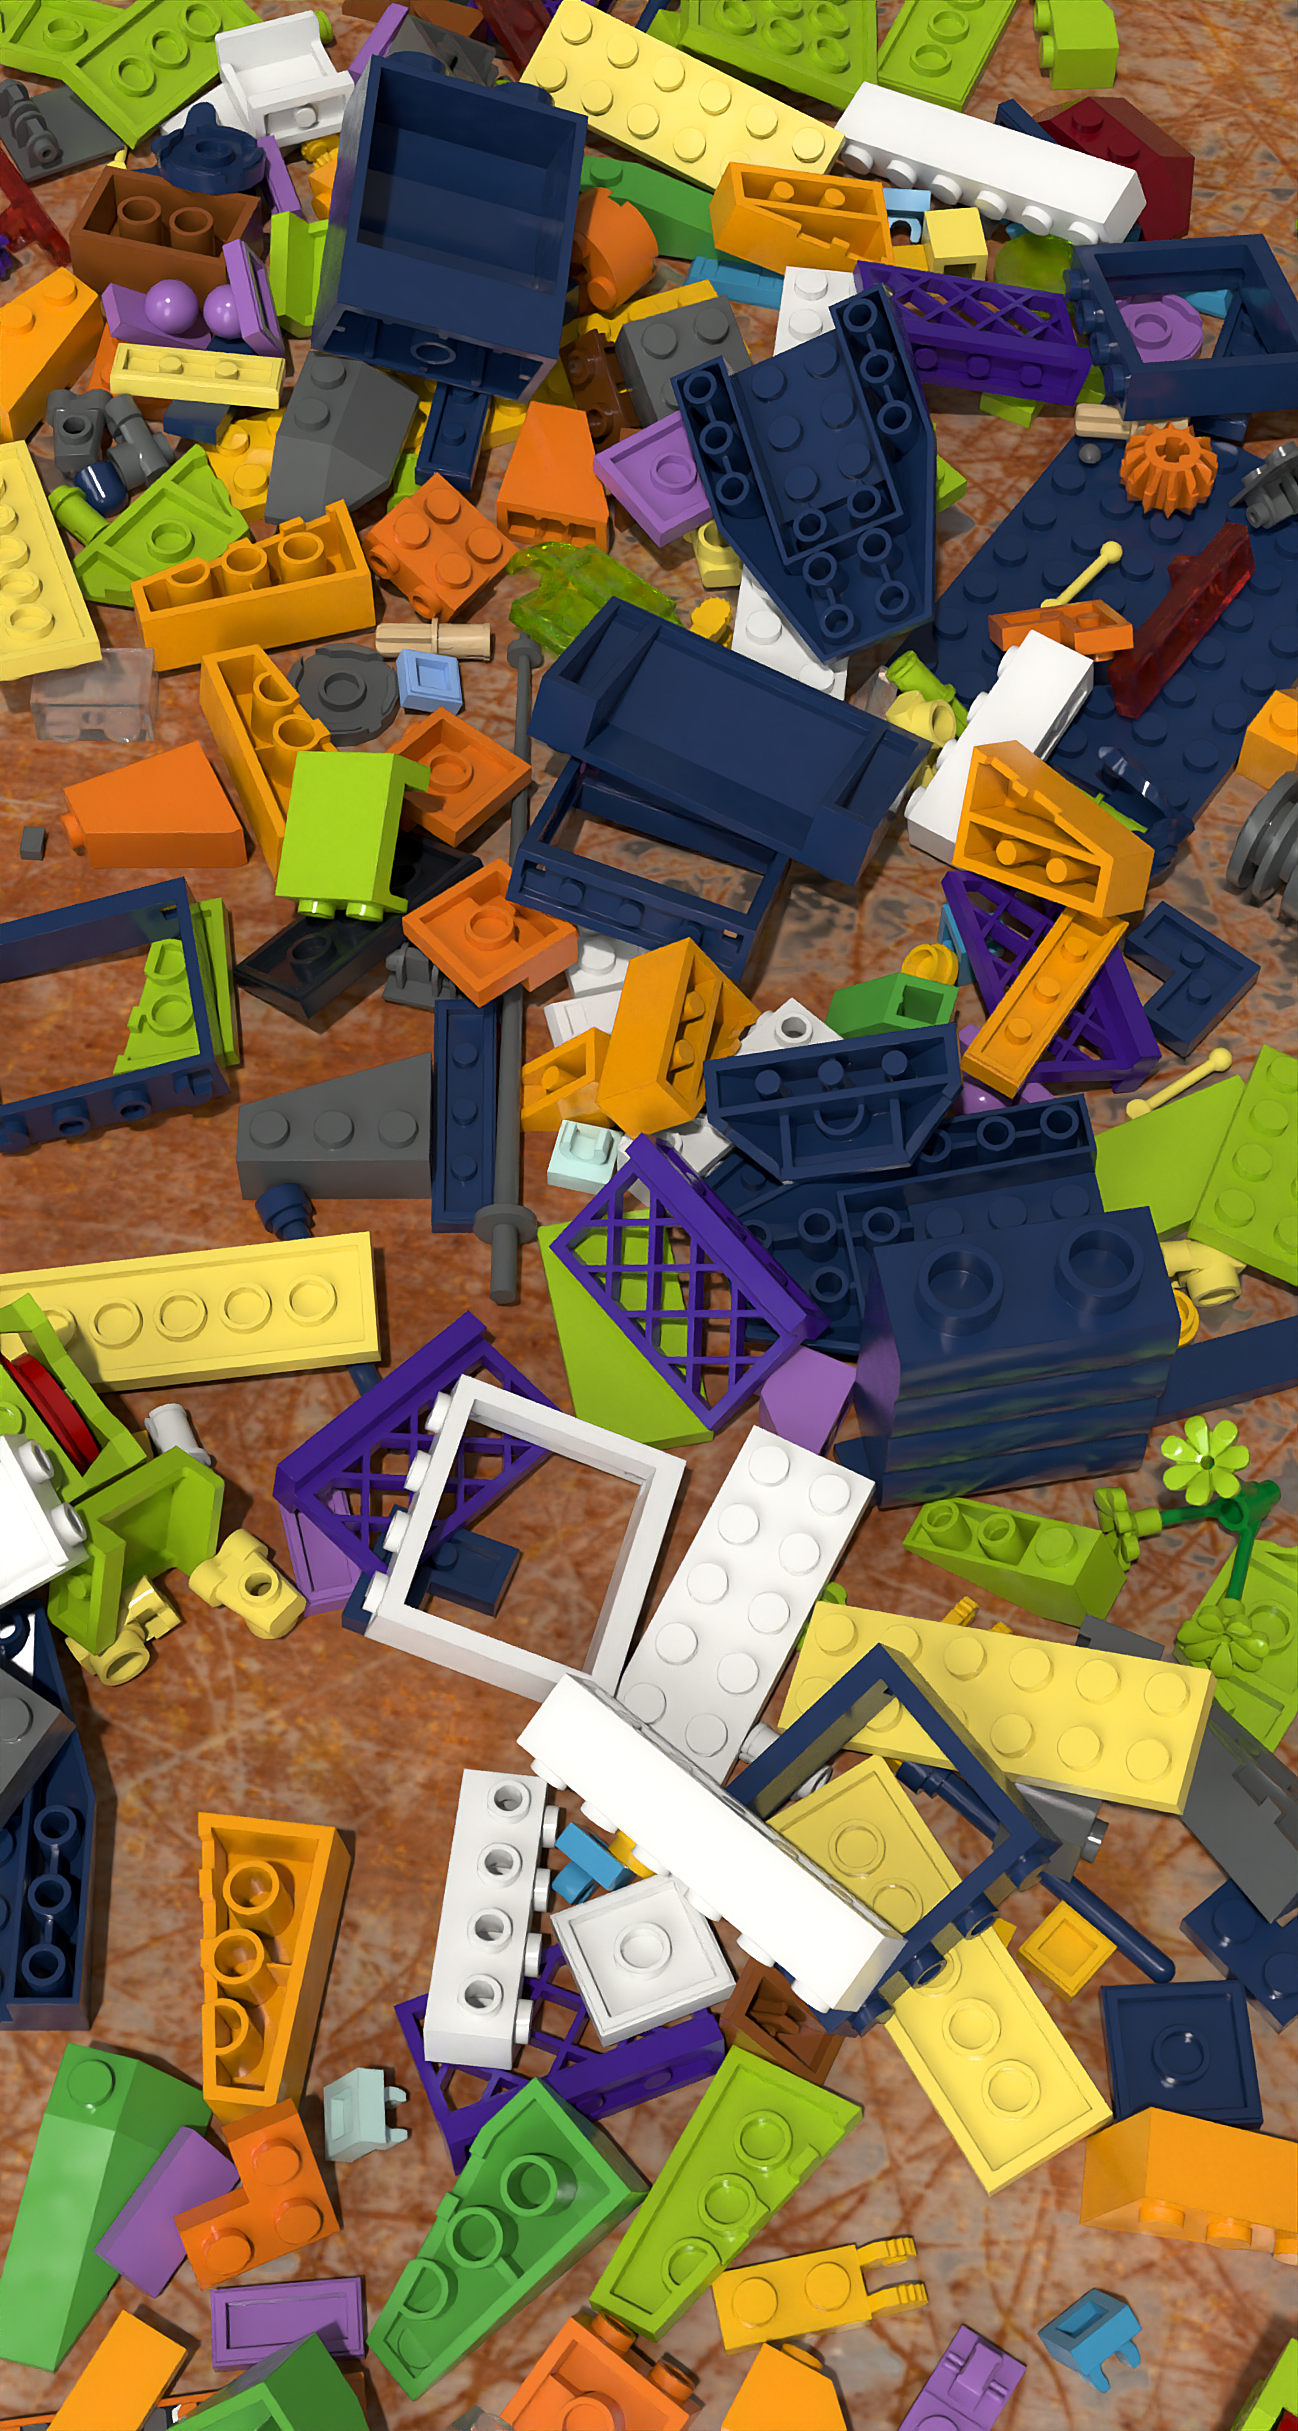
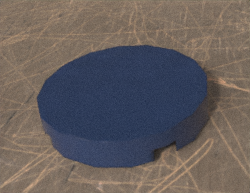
(212, 160)

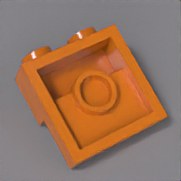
(437, 550)
(467, 776)
(490, 941)
(600, 2384)

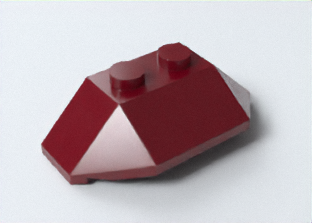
(1124, 136)

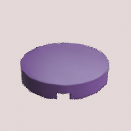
(1162, 326)

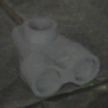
(77, 428)
(138, 454)

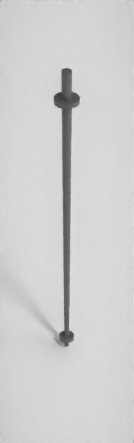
(504, 1221)

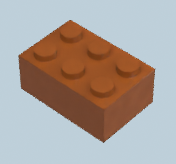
(150, 231)

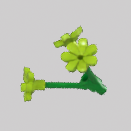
(1203, 1465)

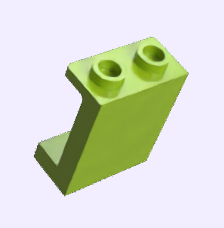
(296, 270)
(345, 832)
(136, 1527)

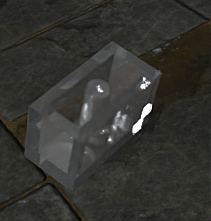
(99, 699)

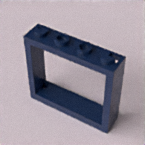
(1186, 265)
(629, 904)
(98, 930)
(972, 1903)

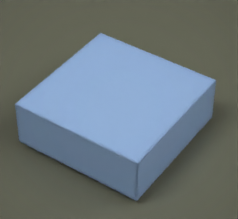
(428, 681)

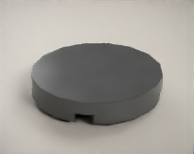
(347, 691)

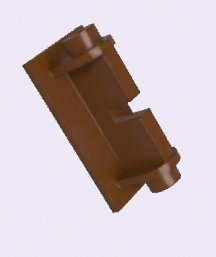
(593, 378)

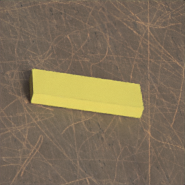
(198, 375)

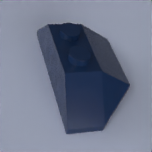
(837, 1102)

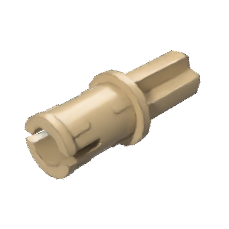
(1106, 422)
(445, 639)

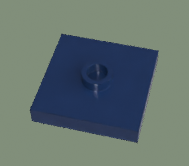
(1181, 2051)

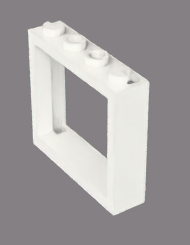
(566, 1435)

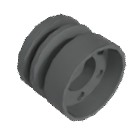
(1269, 846)

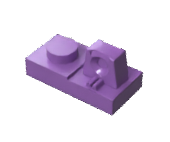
(965, 2387)

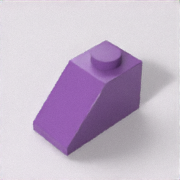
(807, 1399)

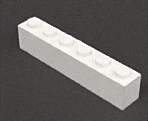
(989, 168)
(712, 1845)

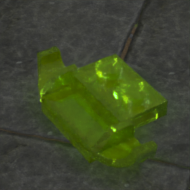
(574, 590)

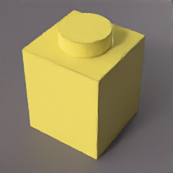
(955, 243)

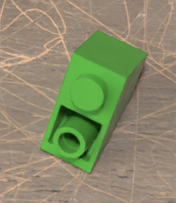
(891, 1005)

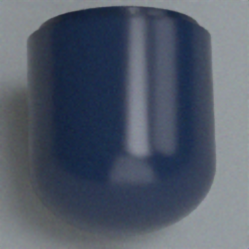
(103, 488)

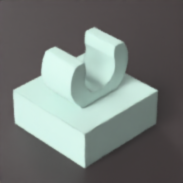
(583, 1157)
(357, 2115)

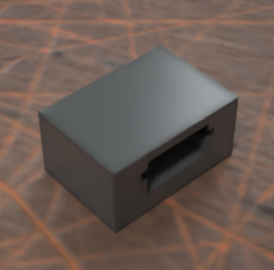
(33, 843)

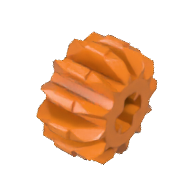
(1168, 469)

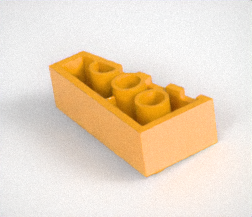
(263, 593)
(258, 733)
(264, 1953)

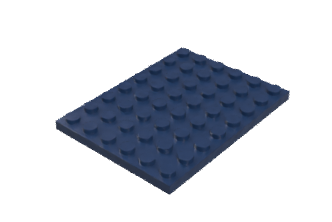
(1054, 533)

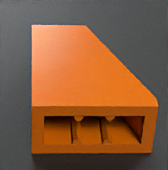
(552, 483)
(155, 815)

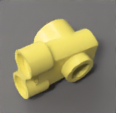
(715, 557)
(928, 720)
(1203, 1270)
(249, 1586)
(141, 1616)

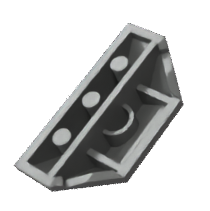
(338, 437)

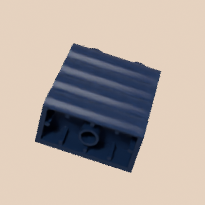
(450, 228)
(1013, 1355)

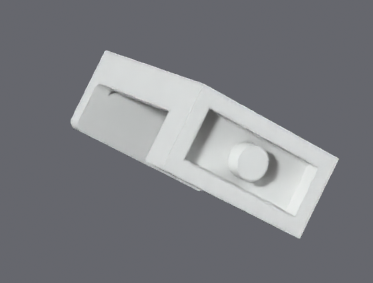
(283, 79)
(36, 1530)

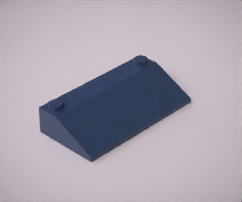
(728, 739)

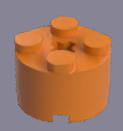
(609, 252)

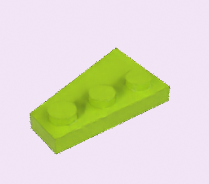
(164, 1020)

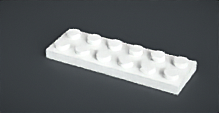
(742, 1599)

